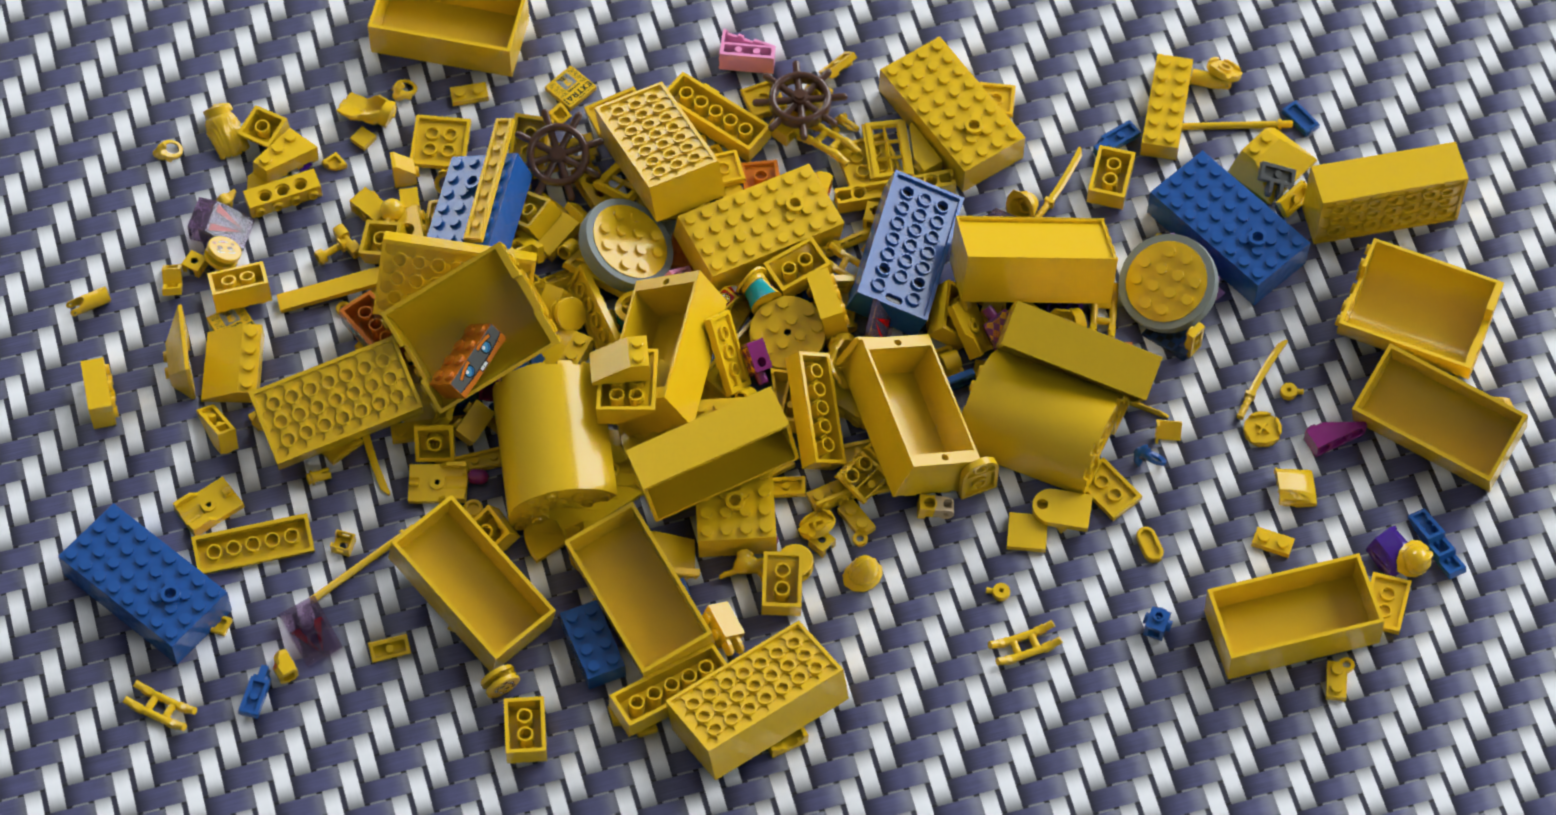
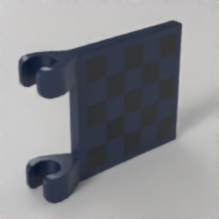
(1169, 341)

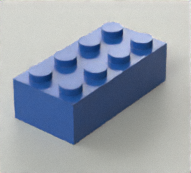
(592, 644)

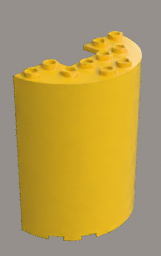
(476, 292)
(1420, 307)
(1041, 420)
(551, 441)

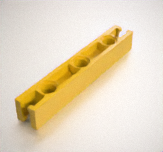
(847, 196)

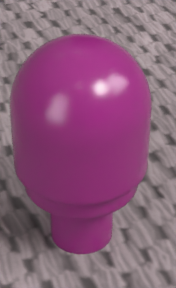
(478, 476)

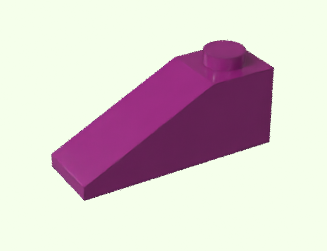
(1329, 435)

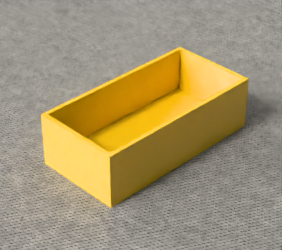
(452, 32)
(660, 151)
(1384, 192)
(416, 261)
(1078, 351)
(336, 402)
(1440, 417)
(713, 454)
(471, 583)
(638, 590)
(1293, 616)
(757, 699)

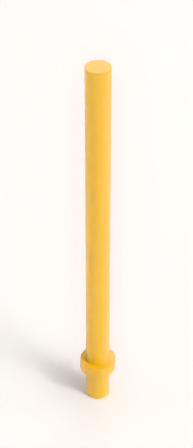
(1238, 125)
(356, 568)

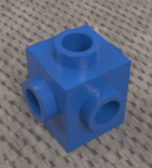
(1157, 623)

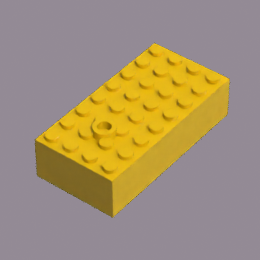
(952, 113)
(756, 225)
(738, 516)

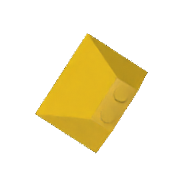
(1274, 148)
(177, 356)

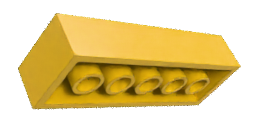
(1166, 107)
(720, 117)
(815, 410)
(644, 700)

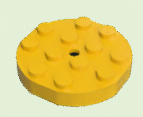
(788, 327)

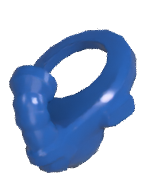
(1147, 454)

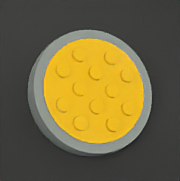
(624, 244)
(1168, 283)

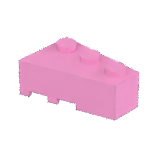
(746, 55)

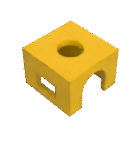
(196, 268)
(340, 538)
(822, 547)

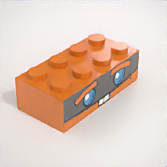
(362, 323)
(467, 361)

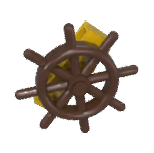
(806, 107)
(560, 154)

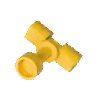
(343, 243)

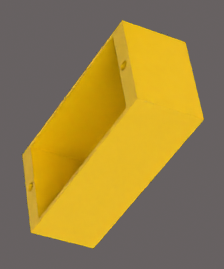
(1033, 259)
(673, 317)
(910, 414)

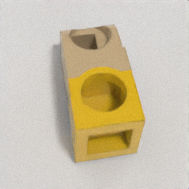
(935, 506)

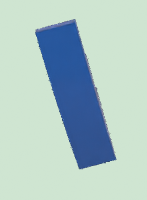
(1434, 537)

